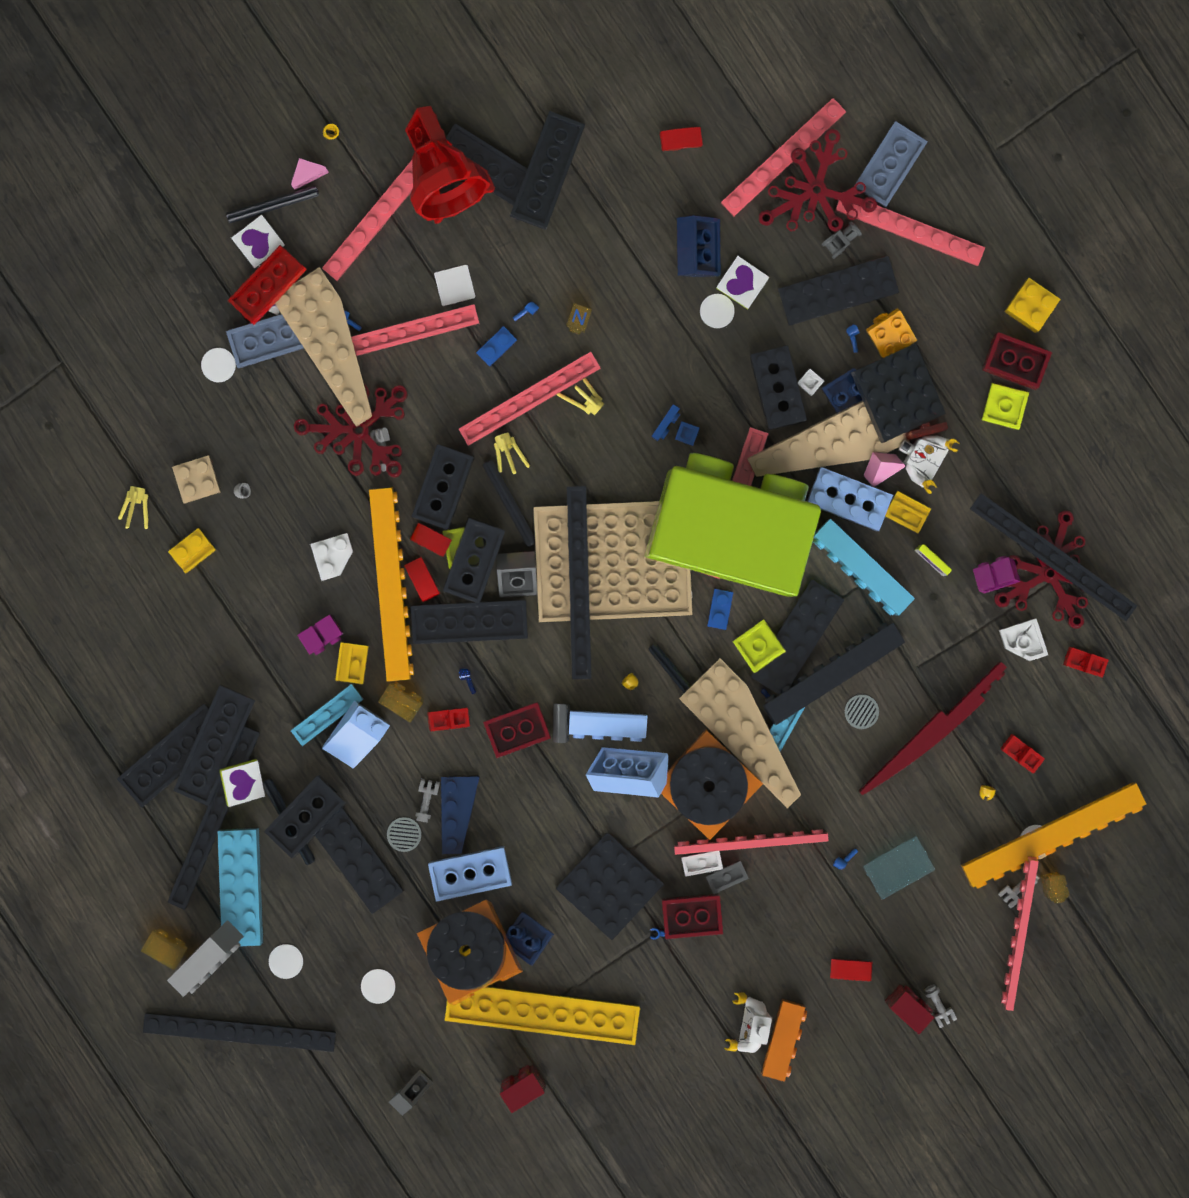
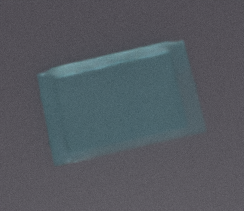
(899, 867)

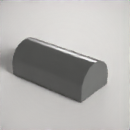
(561, 723)

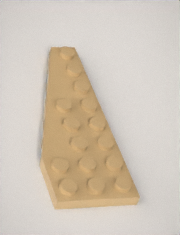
(321, 326)
(834, 441)
(734, 718)

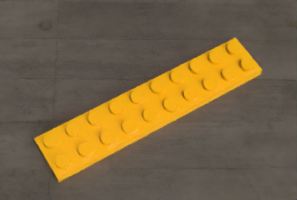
(548, 1014)

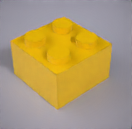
(1032, 305)

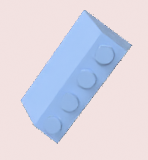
(608, 724)
(629, 772)

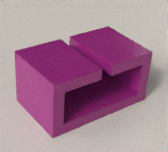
(996, 575)
(320, 634)

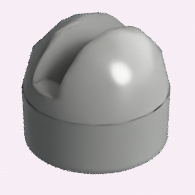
(242, 490)

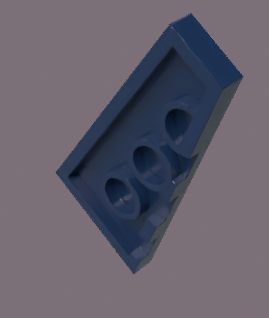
(457, 805)

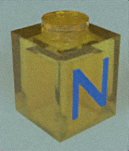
(579, 319)

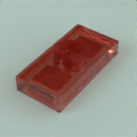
(926, 429)

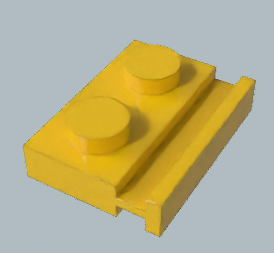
(907, 512)
(192, 550)
(352, 663)

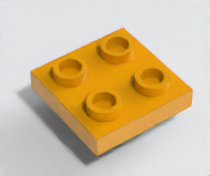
(891, 333)

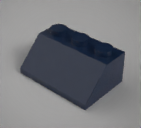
(698, 246)

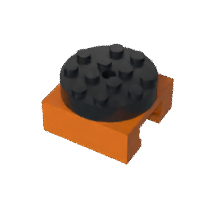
(709, 762)
(489, 958)

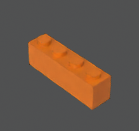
(783, 1040)

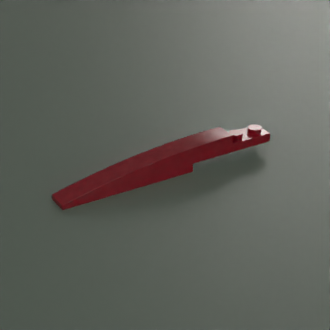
(935, 729)

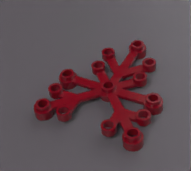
(796, 201)
(335, 429)
(1064, 600)

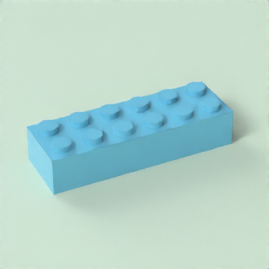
(863, 568)
(241, 883)

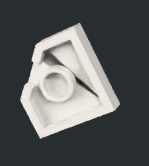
(332, 555)
(1024, 640)

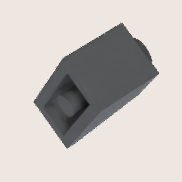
(411, 1092)

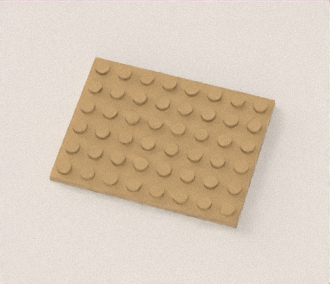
(620, 575)

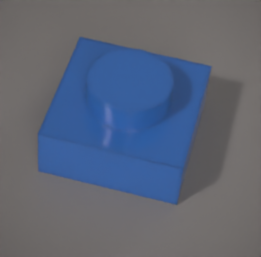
(687, 433)

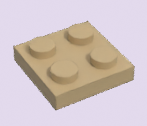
(196, 479)

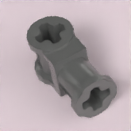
(840, 240)

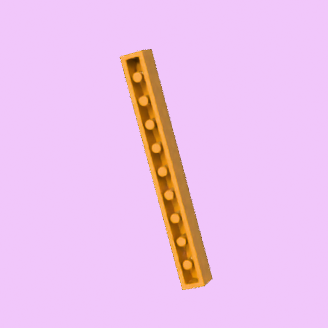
(390, 584)
(1054, 834)

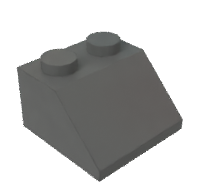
(517, 574)

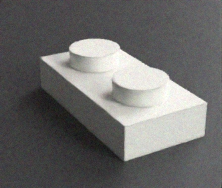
(702, 863)

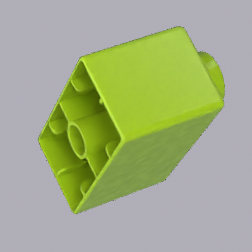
(734, 527)

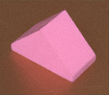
(306, 173)
(882, 467)

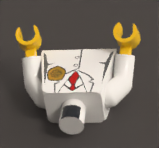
(925, 458)
(754, 1027)

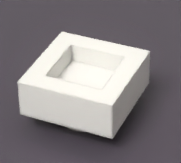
(810, 382)

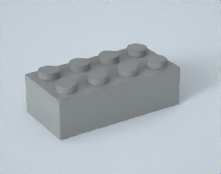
(206, 959)

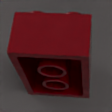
(1016, 361)
(517, 730)
(692, 916)
(912, 1011)
(522, 1088)

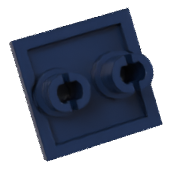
(842, 392)
(528, 938)

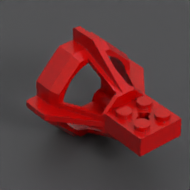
(438, 165)

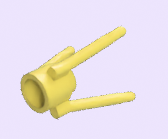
(593, 404)
(504, 443)
(134, 496)

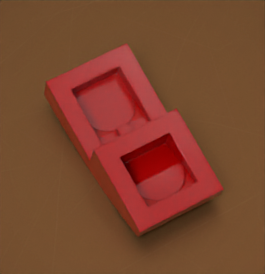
(681, 138)
(431, 539)
(422, 579)
(1085, 662)
(448, 719)
(1022, 753)
(851, 970)

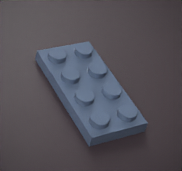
(891, 163)
(262, 341)

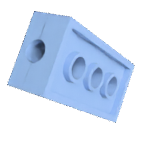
(861, 492)
(463, 885)

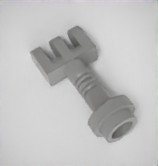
(380, 436)
(428, 791)
(1012, 893)
(932, 991)

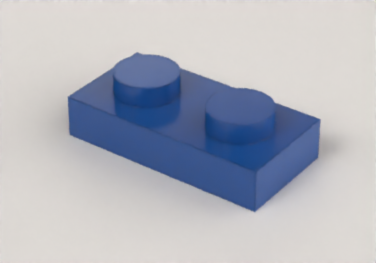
(496, 346)
(662, 430)
(720, 609)

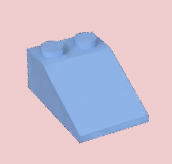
(355, 735)

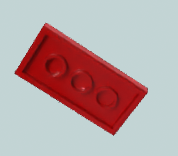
(267, 285)

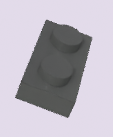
(727, 877)

